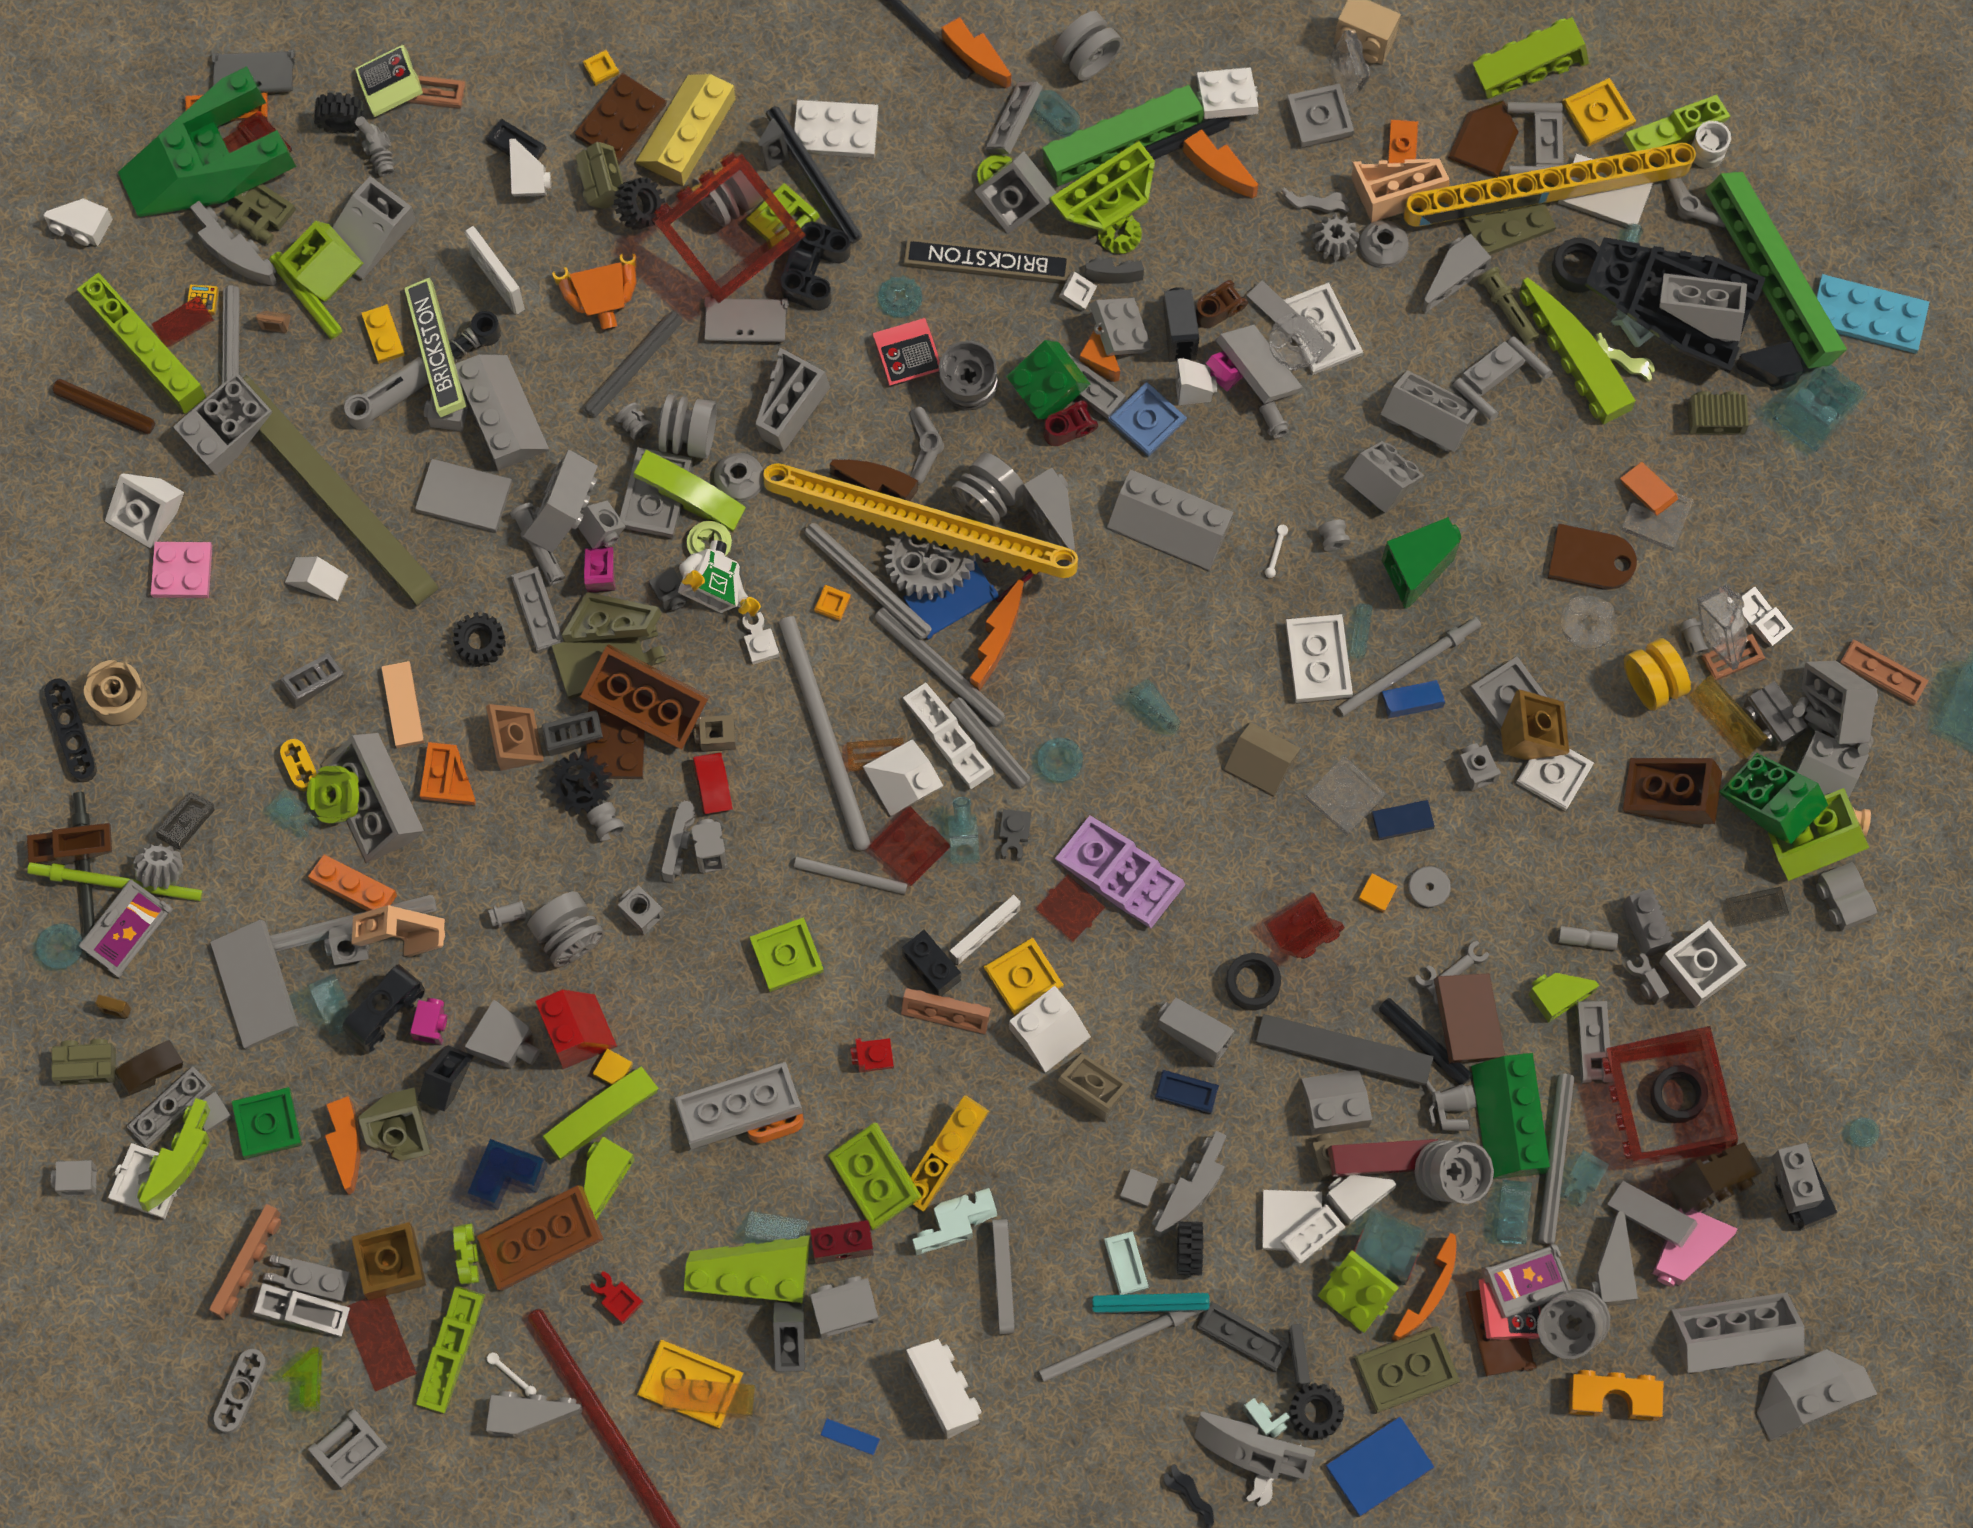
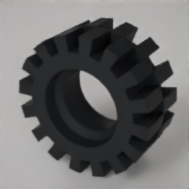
(338, 112)
(628, 205)
(474, 624)
(1190, 1248)
(1319, 1393)

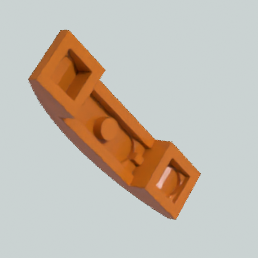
(1445, 1260)

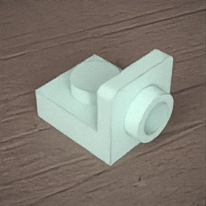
(1634, 331)
(1260, 1415)

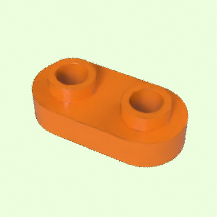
(776, 1129)

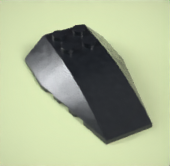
(1633, 280)

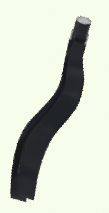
(1185, 1485)

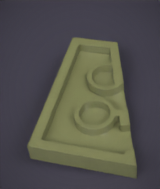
(610, 618)

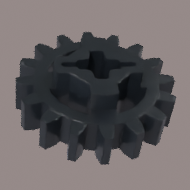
(570, 779)

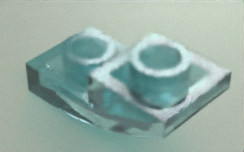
(1514, 1212)

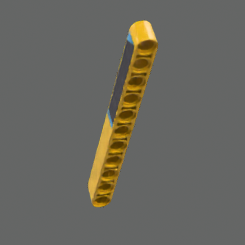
(1540, 193)

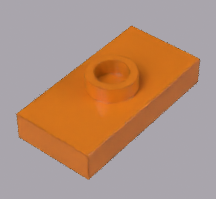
(1402, 141)

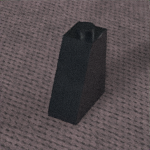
(1180, 324)

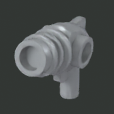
(376, 144)

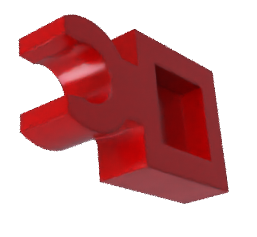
(619, 1300)

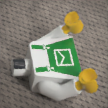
(715, 581)

